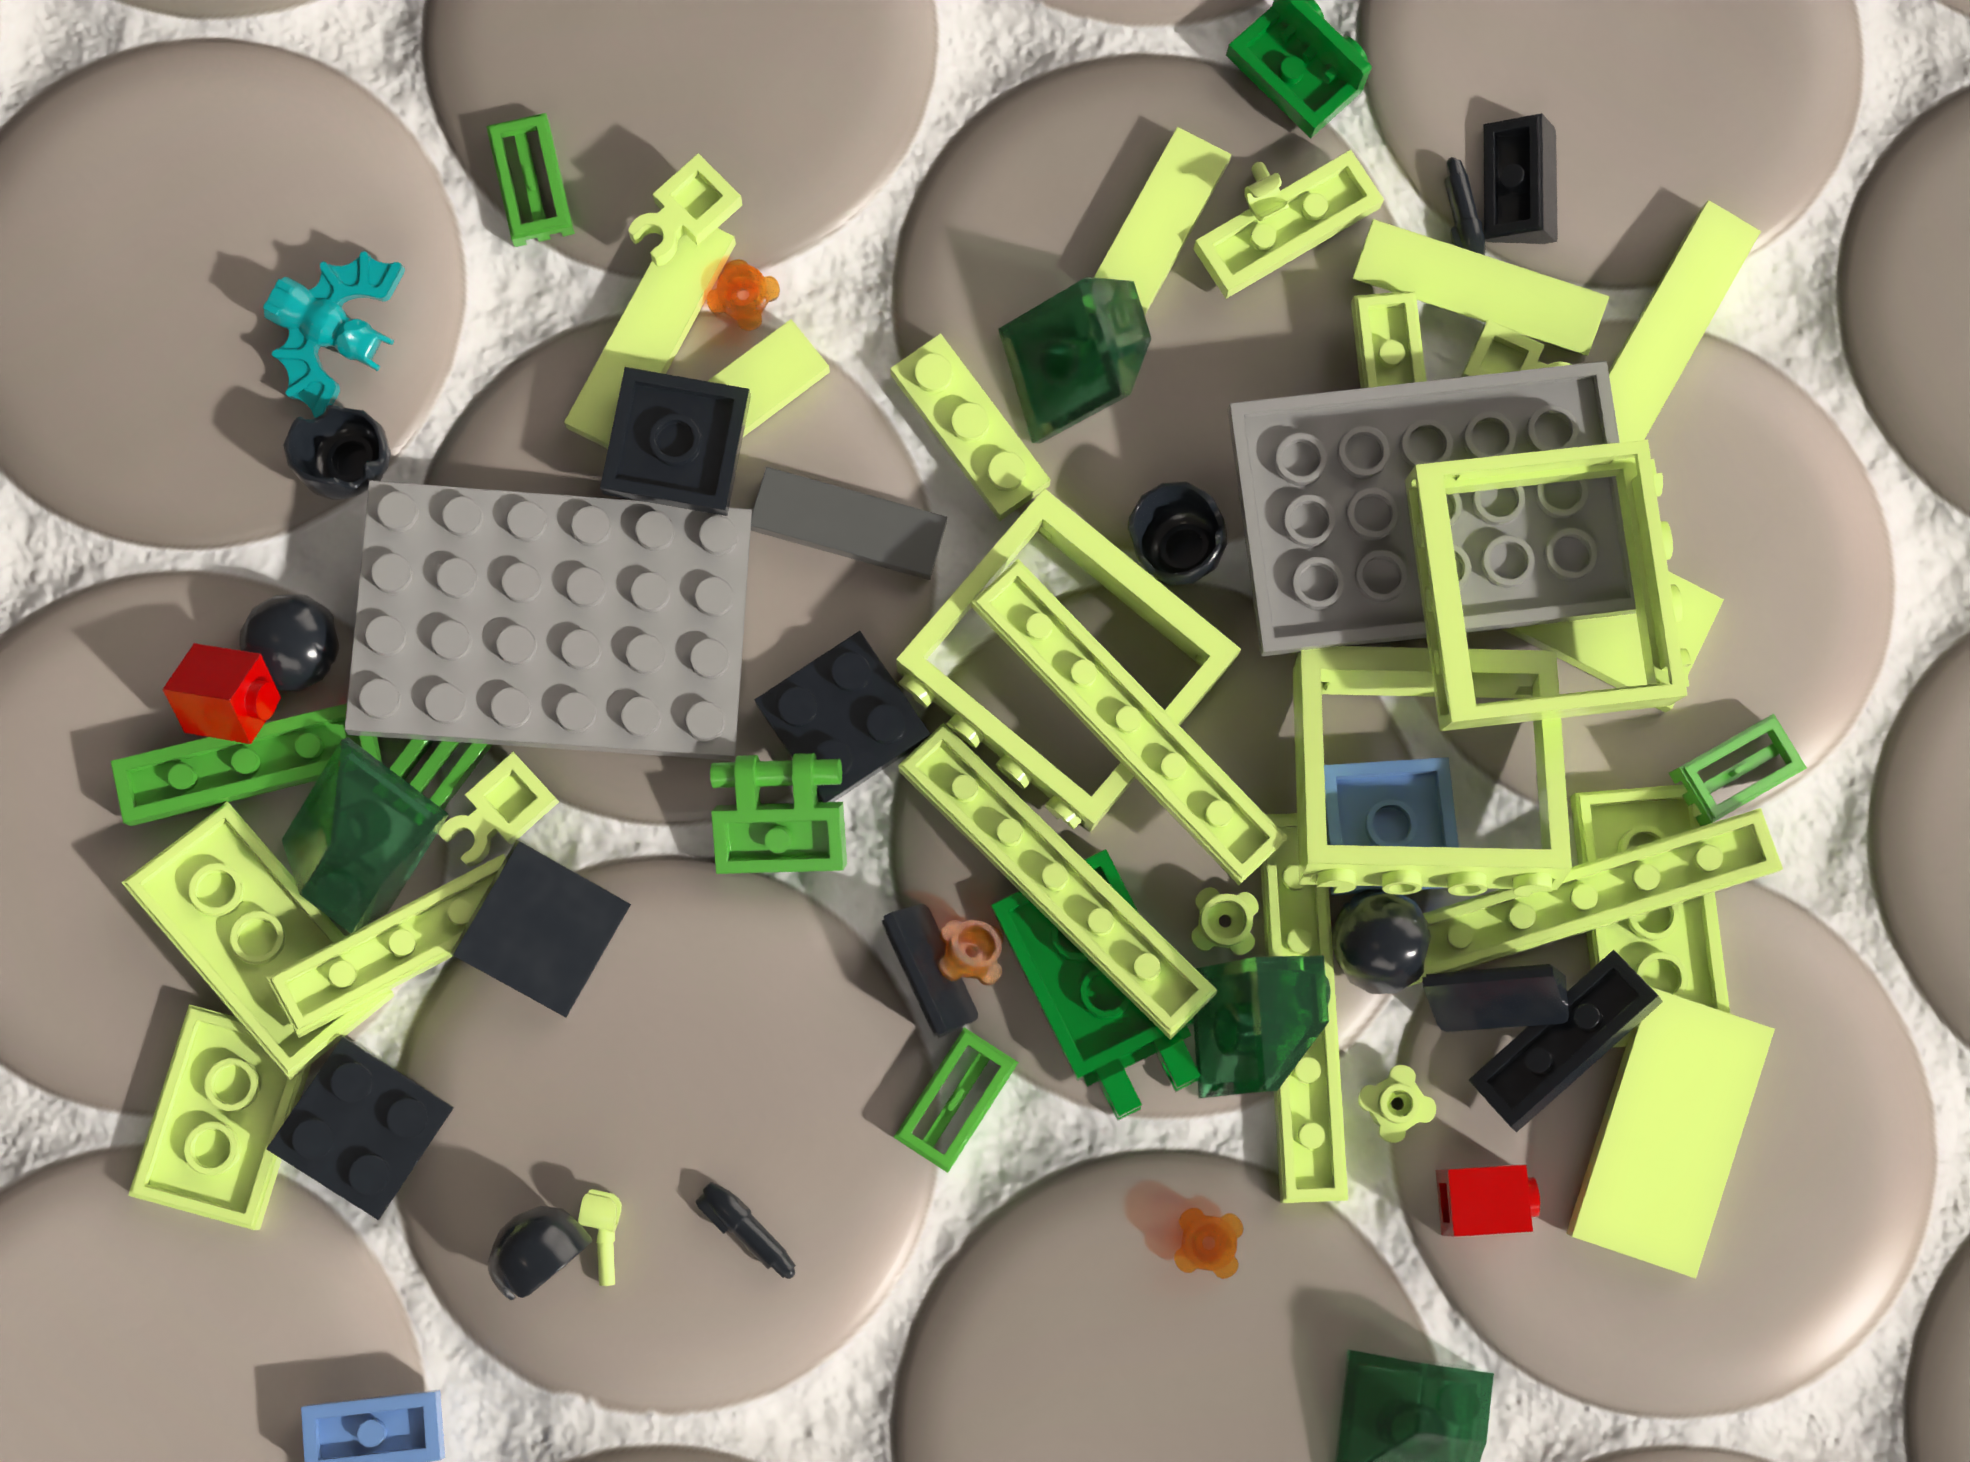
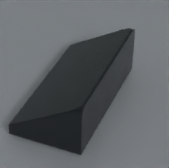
(1520, 181)
(919, 952)
(1497, 997)

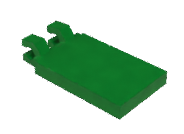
(1085, 1010)

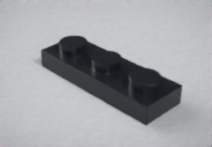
(1552, 1056)

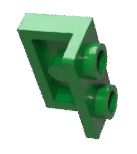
(1301, 63)

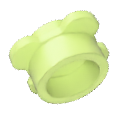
(1238, 908)
(1378, 1101)

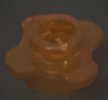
(739, 277)
(981, 938)
(1221, 1257)

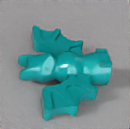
(318, 321)

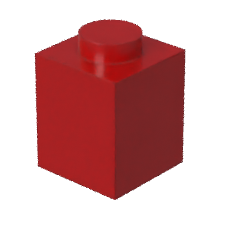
(222, 693)
(1486, 1200)

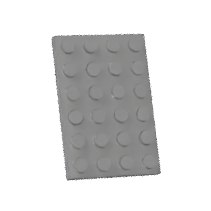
(1334, 519)
(549, 622)

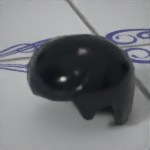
(337, 452)
(1177, 533)
(293, 638)
(1381, 941)
(534, 1249)

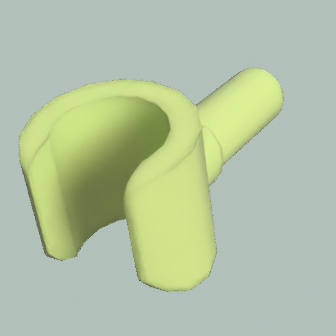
(1264, 195)
(602, 1212)

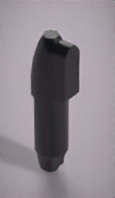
(1467, 226)
(734, 1216)

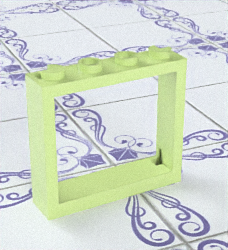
(1648, 549)
(1124, 580)
(1408, 869)

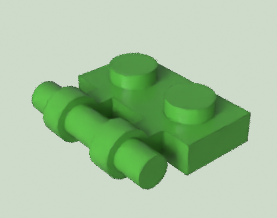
(778, 835)

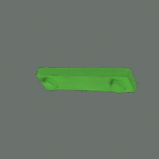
(222, 770)

